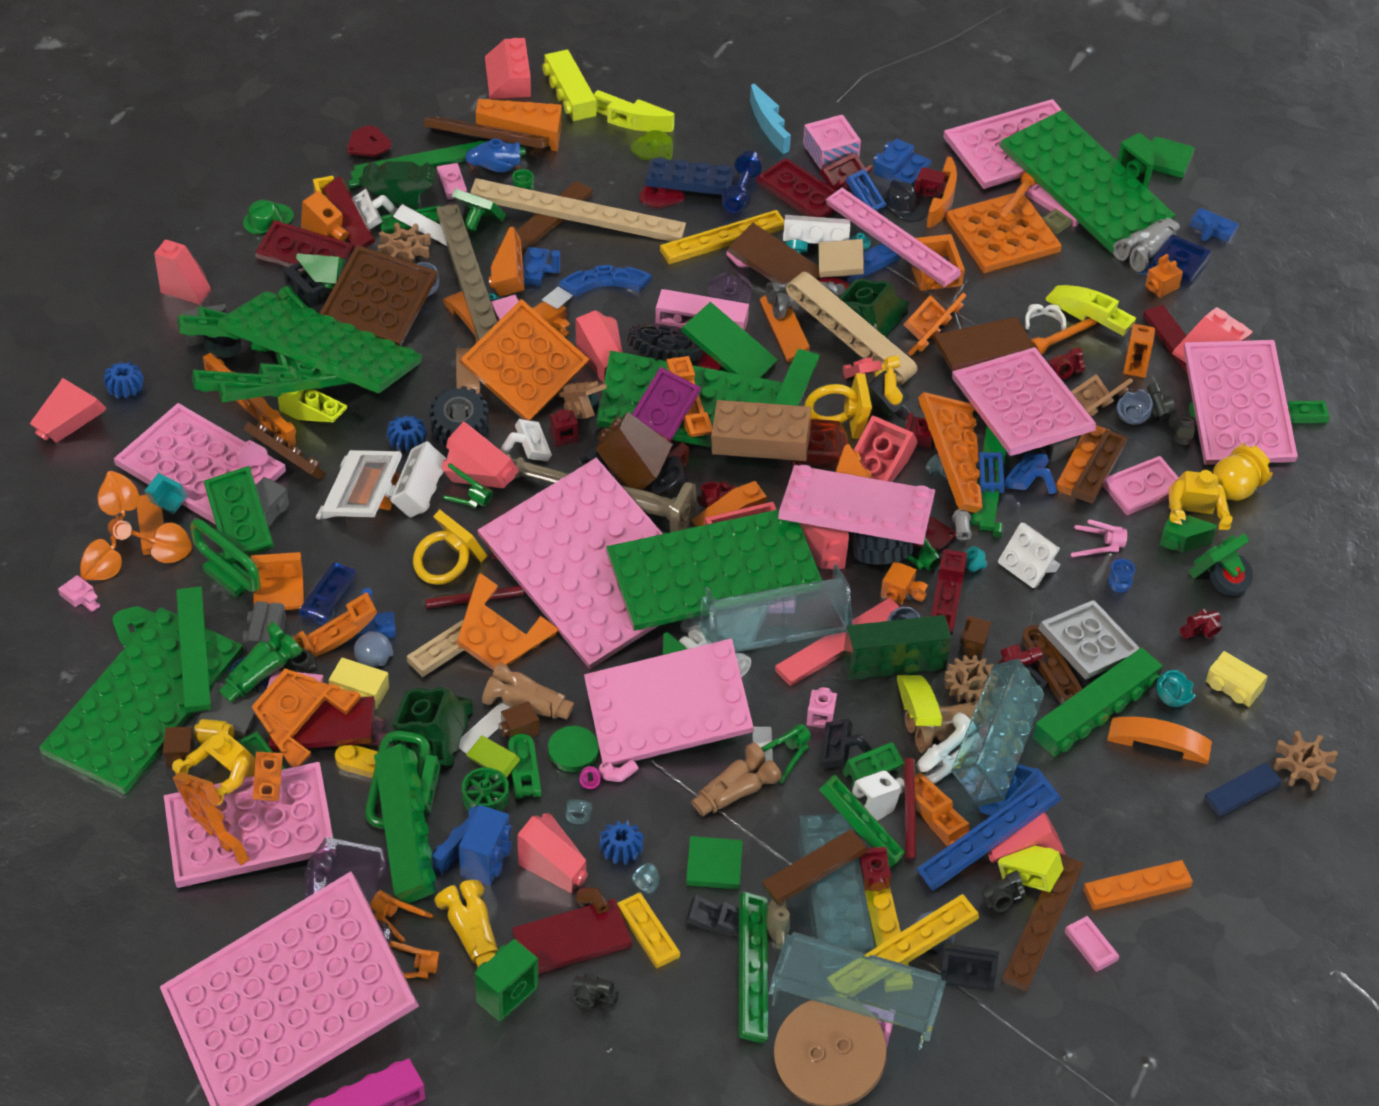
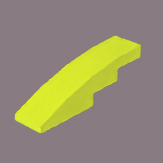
(919, 700)

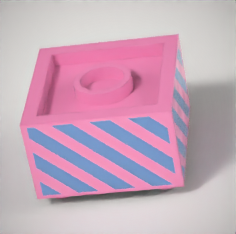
(830, 140)

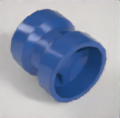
(1121, 575)

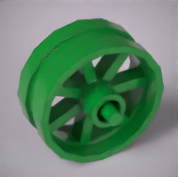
(485, 789)

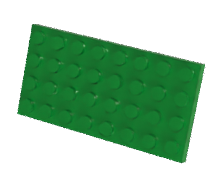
(1085, 179)
(320, 341)
(630, 376)
(668, 572)
(124, 714)

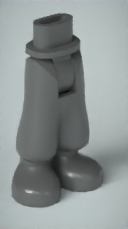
(777, 294)

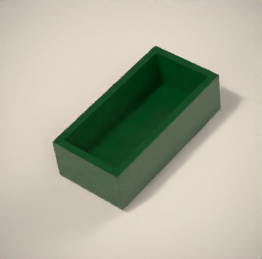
(896, 647)

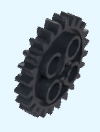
(661, 342)

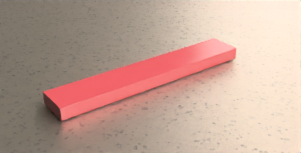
(827, 648)

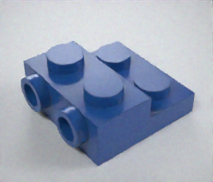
(899, 162)

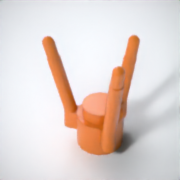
(387, 905)
(425, 960)

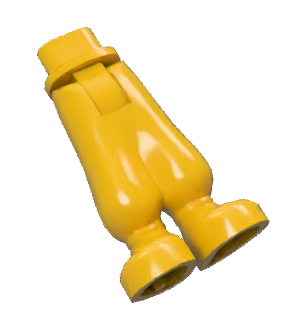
(469, 921)

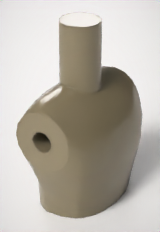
(778, 922)

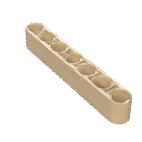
(847, 324)

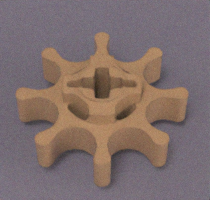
(405, 243)
(1305, 760)

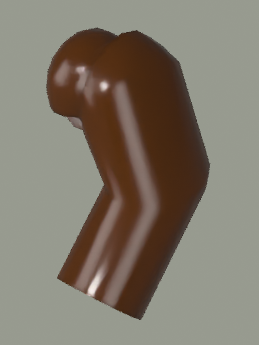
(594, 896)

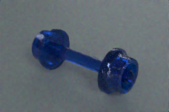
(736, 197)

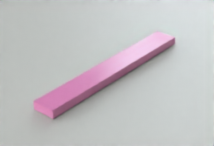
(893, 237)

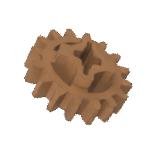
(967, 678)

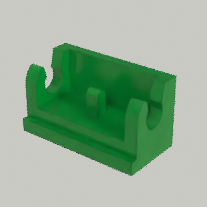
(874, 761)

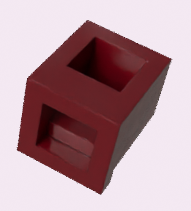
(930, 183)
(563, 421)
(921, 431)
(875, 869)

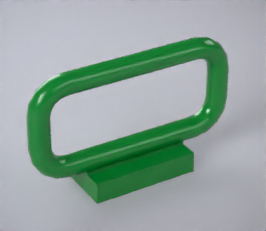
(227, 574)
(427, 768)

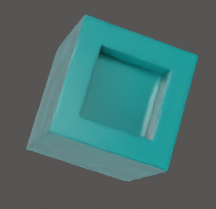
(165, 493)

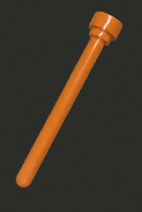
(1027, 181)
(1042, 344)

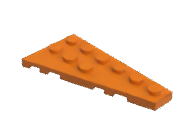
(957, 446)

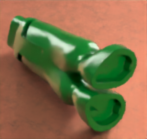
(260, 663)

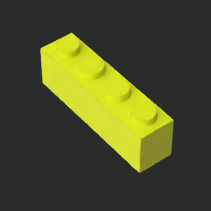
(569, 85)

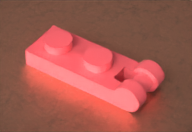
(863, 366)

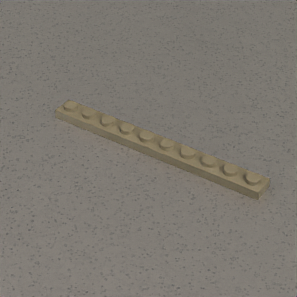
(466, 269)

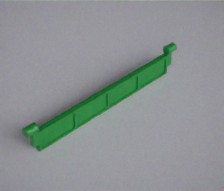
(435, 157)
(986, 515)

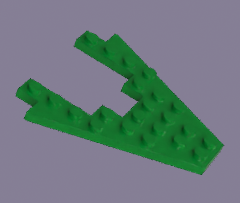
(272, 378)

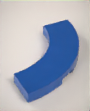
(605, 276)

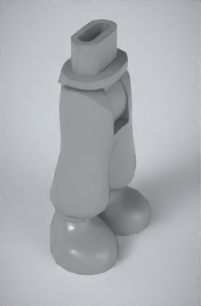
(1145, 243)

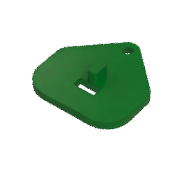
(131, 616)

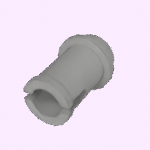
(961, 519)

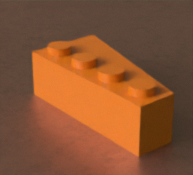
(522, 117)

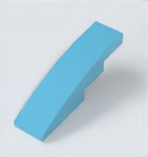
(767, 115)

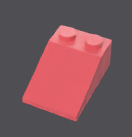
(1215, 327)
(885, 448)

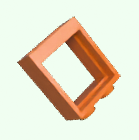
(943, 246)

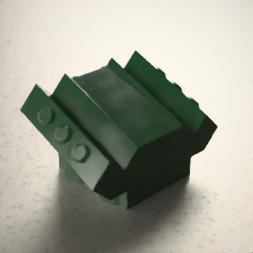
(398, 181)
(876, 303)
(437, 717)

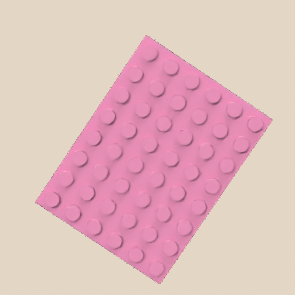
(561, 561)
(288, 996)

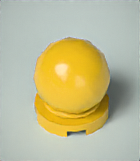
(1243, 472)

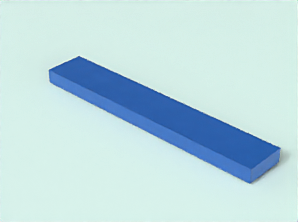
(989, 834)

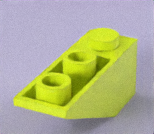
(310, 406)

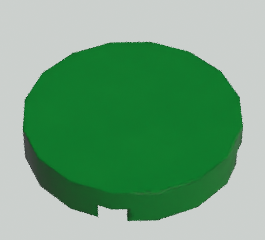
(573, 748)

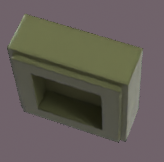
(1057, 221)

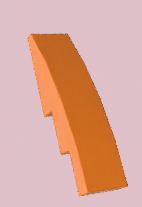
(938, 811)

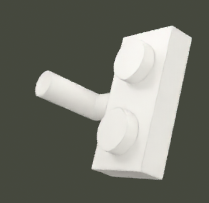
(368, 207)
(532, 439)

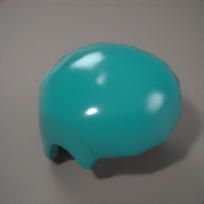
(1174, 689)

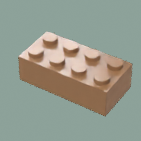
(761, 430)

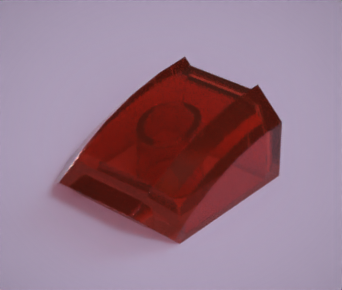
(825, 442)

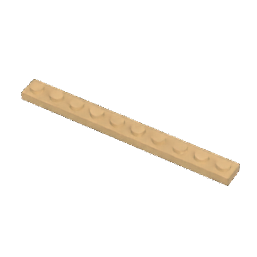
(579, 211)

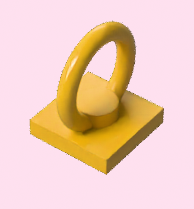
(856, 404)
(457, 539)

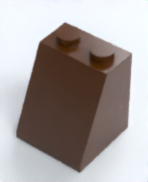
(632, 451)

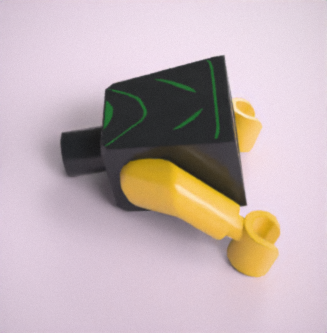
(886, 392)

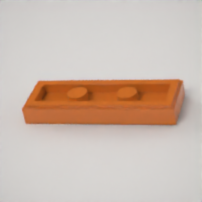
(149, 519)

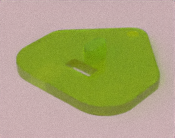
(660, 146)

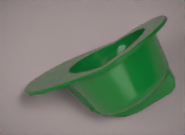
(262, 215)

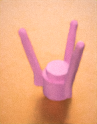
(1114, 536)

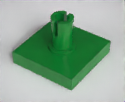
(478, 207)

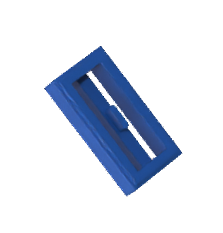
(862, 192)
(991, 485)

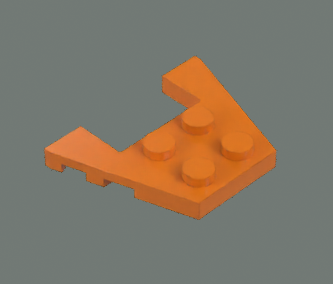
(491, 636)
(291, 703)
(200, 801)

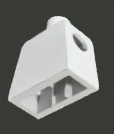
(878, 793)

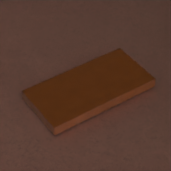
(770, 256)
(982, 343)

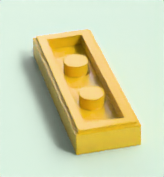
(648, 930)

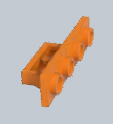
(928, 318)

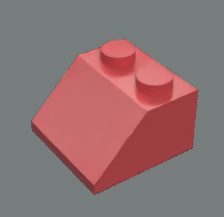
(826, 545)

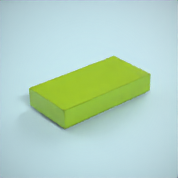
(491, 755)

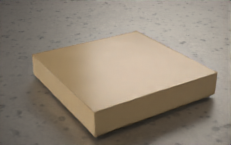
(841, 258)

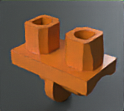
(267, 776)

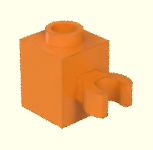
(1164, 277)
(554, 316)
(901, 582)

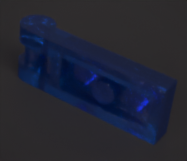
(327, 592)

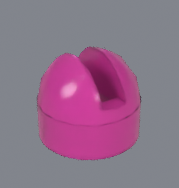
(584, 780)

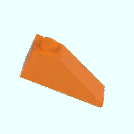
(508, 266)
(738, 498)

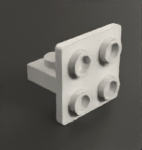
(1029, 555)

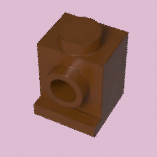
(975, 636)

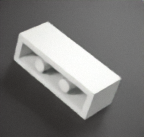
(815, 229)
(418, 480)

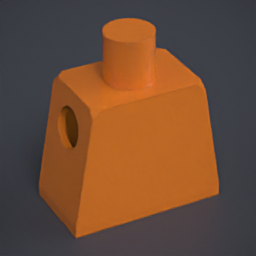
(322, 217)
(1139, 343)

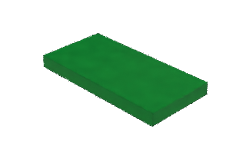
(728, 343)
(239, 512)

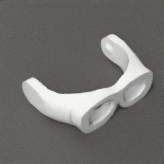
(1057, 314)

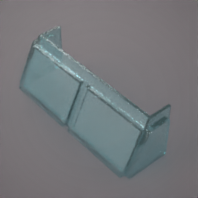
(778, 614)
(858, 983)

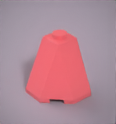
(180, 273)
(596, 338)
(65, 412)
(477, 459)
(1037, 832)
(551, 853)

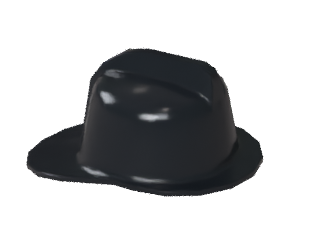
(904, 202)
(222, 346)
(670, 478)

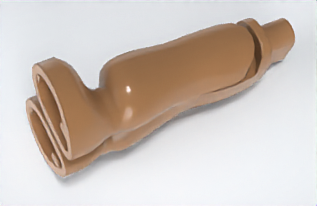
(518, 688)
(925, 734)
(737, 781)

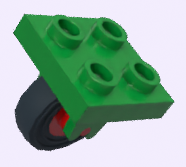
(1228, 570)

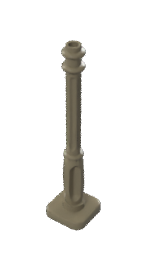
(677, 510)

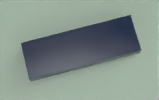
(1242, 789)

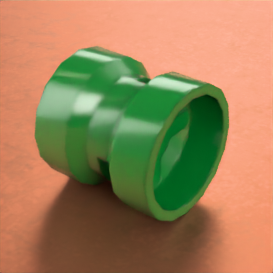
(523, 179)

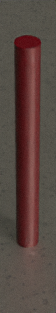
(465, 598)
(910, 815)

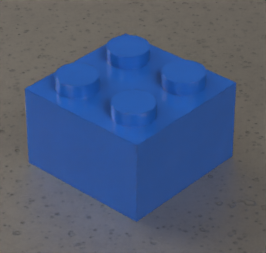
(485, 845)

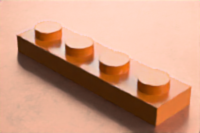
(1078, 460)
(1137, 885)

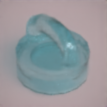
(935, 466)
(578, 806)
(644, 876)

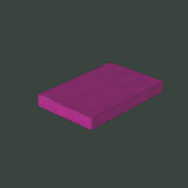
(666, 402)

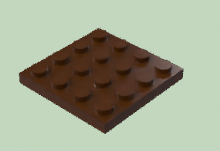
(380, 294)

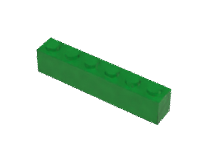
(1097, 702)
(405, 823)

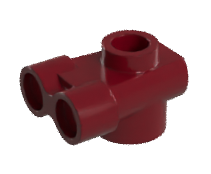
(1068, 363)
(713, 492)
(1202, 622)
(1026, 657)

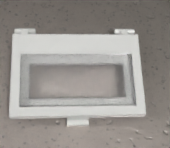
(361, 484)

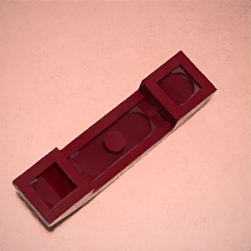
(949, 586)

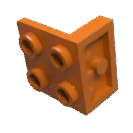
(280, 579)

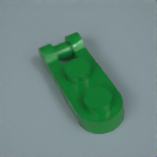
(526, 768)

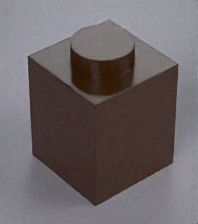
(519, 720)
(177, 744)

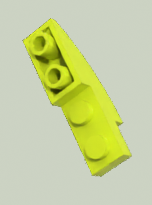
(635, 116)
(1091, 303)

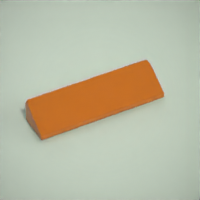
(786, 331)

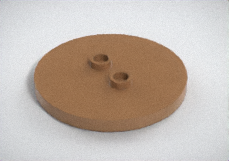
(829, 1054)

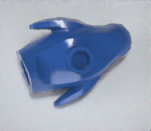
(495, 155)

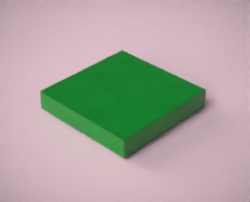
(1171, 156)
(714, 862)

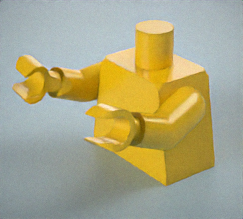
(1198, 494)
(228, 754)

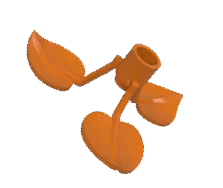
(115, 497)

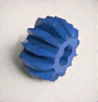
(123, 379)
(406, 433)
(621, 842)

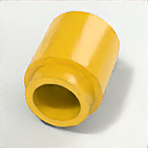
(209, 727)

